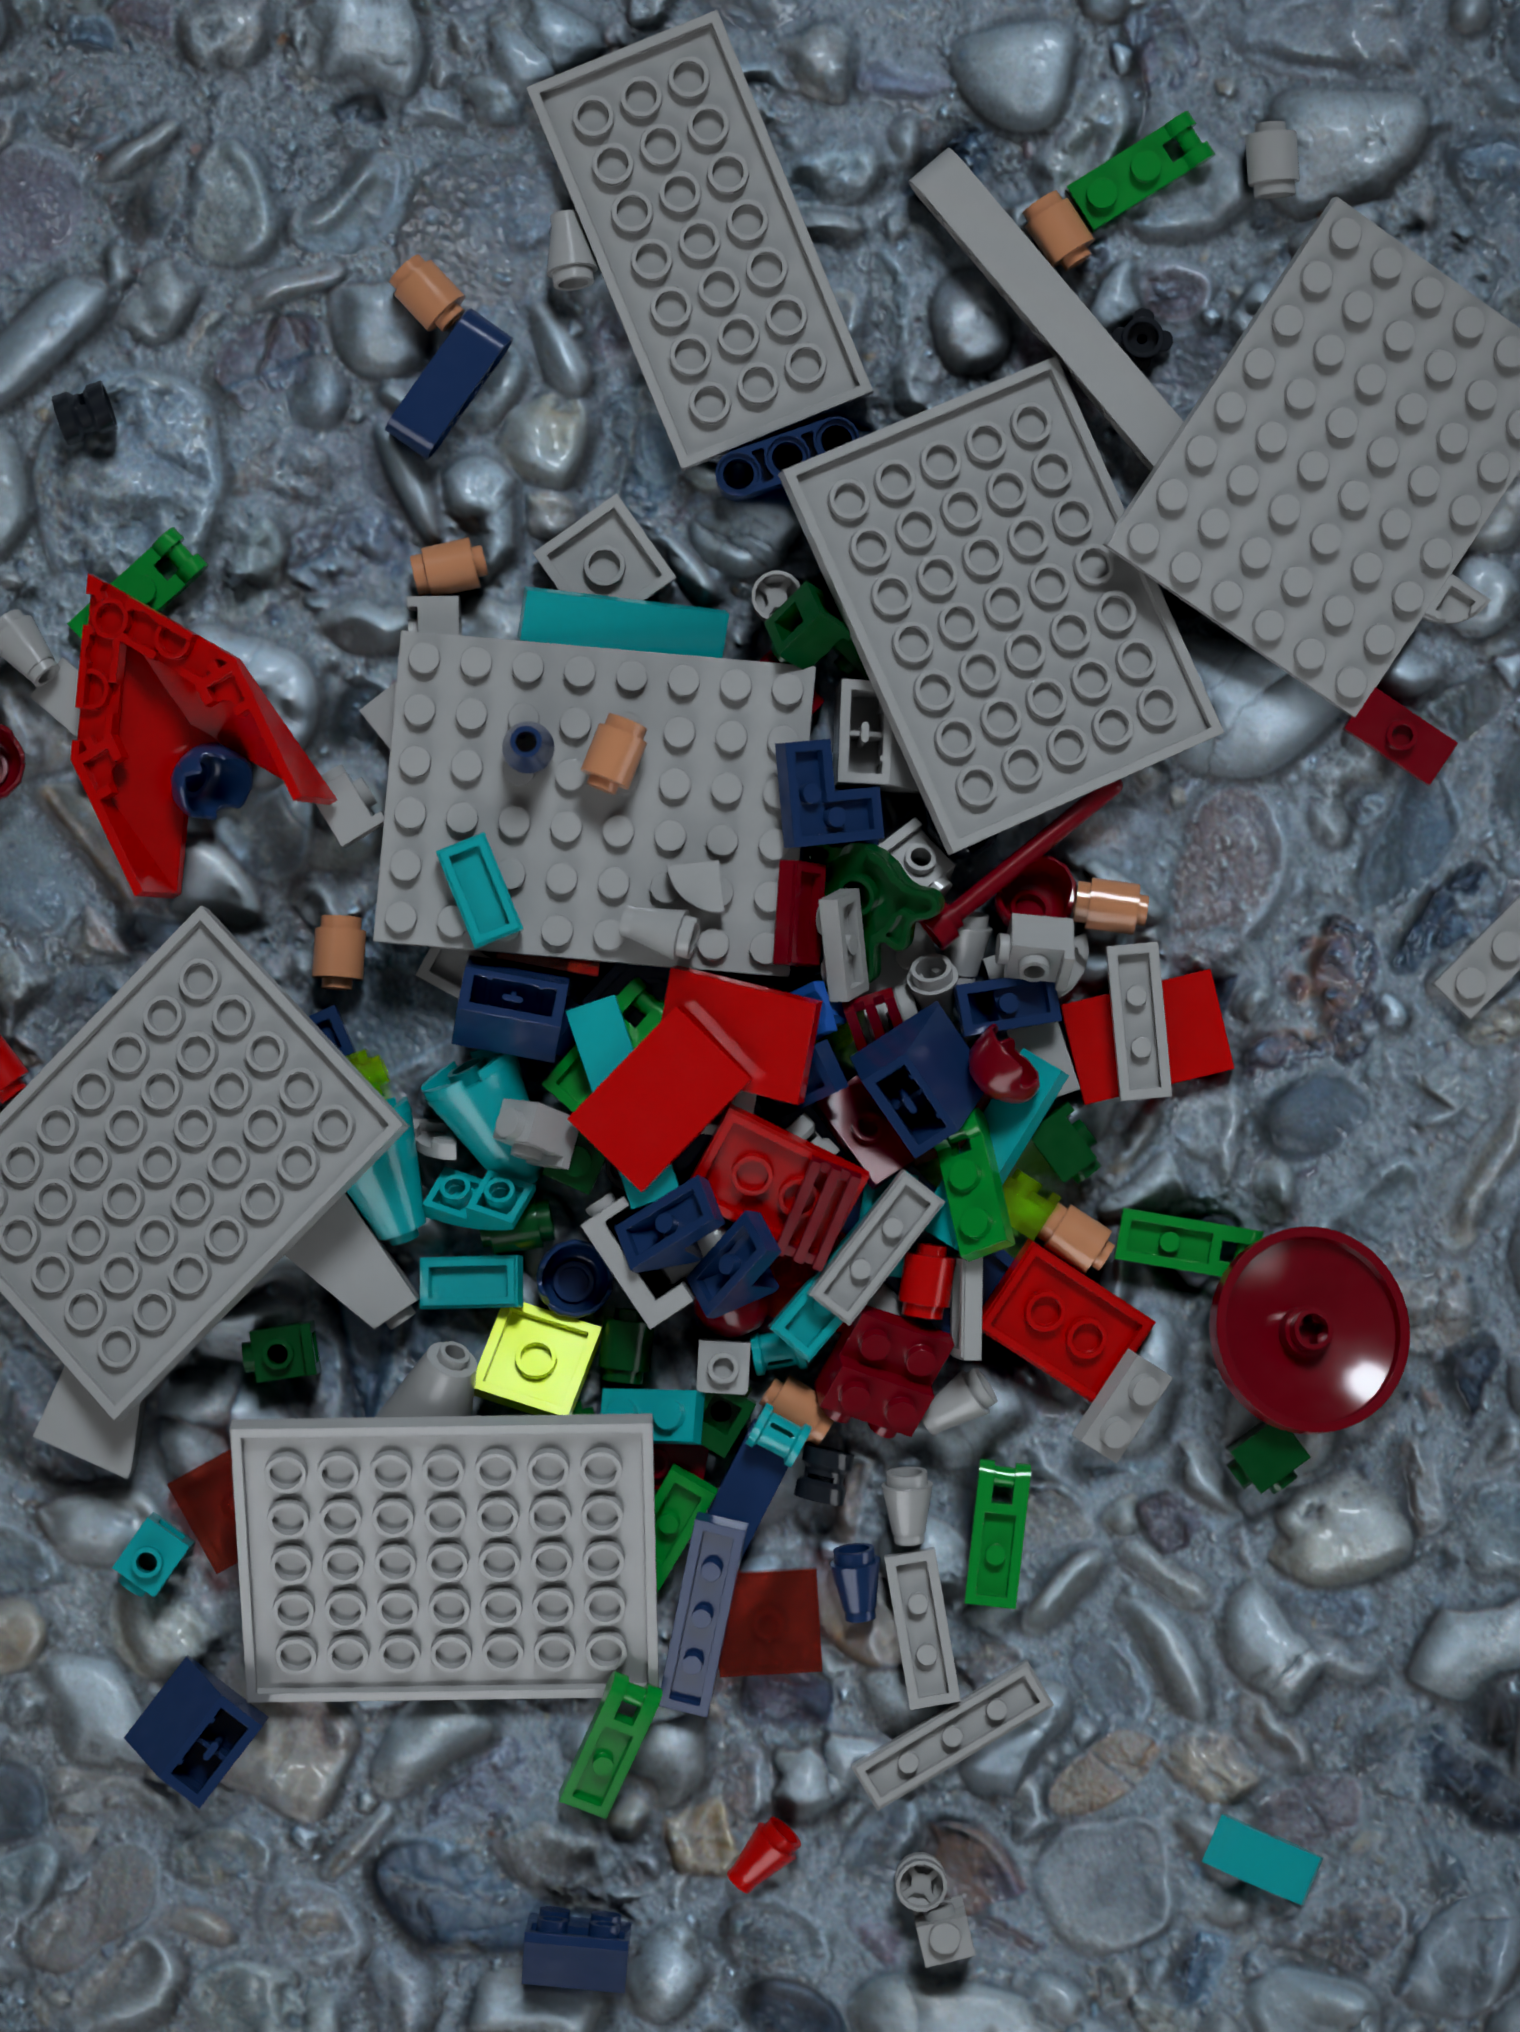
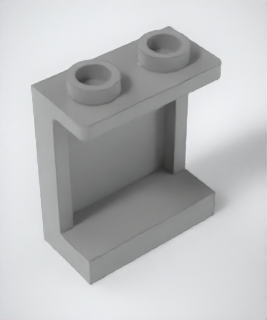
(640, 1287)

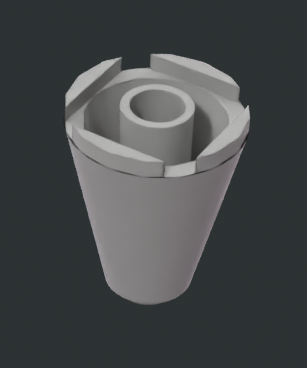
(437, 1385)

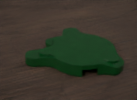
(887, 894)

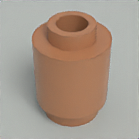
(1058, 231)
(428, 294)
(448, 567)
(614, 754)
(1110, 905)
(339, 951)
(1076, 1238)
(798, 1404)

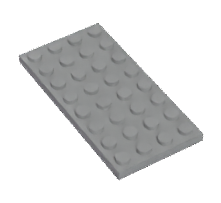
(699, 240)

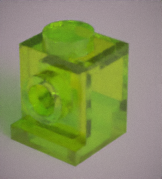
(1025, 1207)

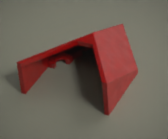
(146, 701)

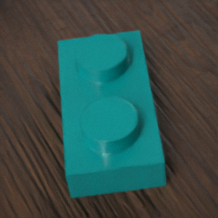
(675, 1412)

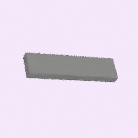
(952, 1735)

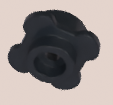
(1142, 324)

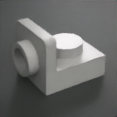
(723, 1365)

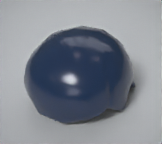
(211, 780)
(574, 1279)

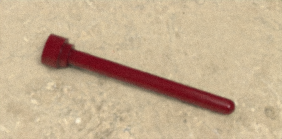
(945, 926)

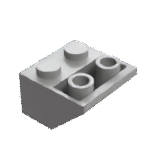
(865, 744)

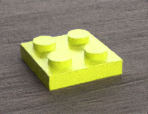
(536, 1360)

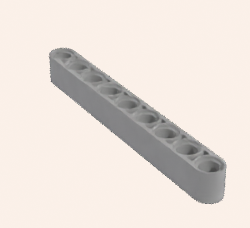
(1047, 305)

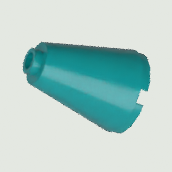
(470, 1102)
(391, 1189)

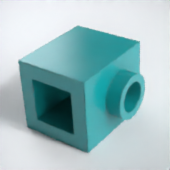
(152, 1556)

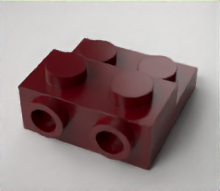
(883, 1372)

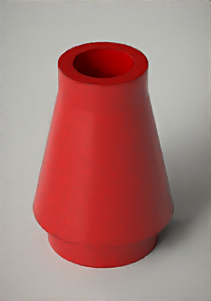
(765, 1853)

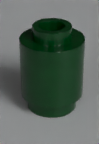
(529, 1233)
(625, 1347)

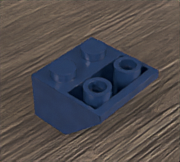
(510, 1008)
(920, 1078)
(194, 1731)
(576, 1950)

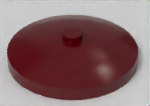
(1309, 1330)

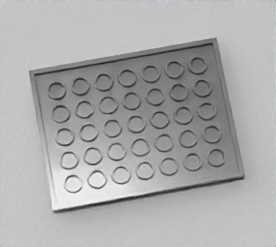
(1336, 460)
(990, 609)
(568, 848)
(174, 1160)
(445, 1556)

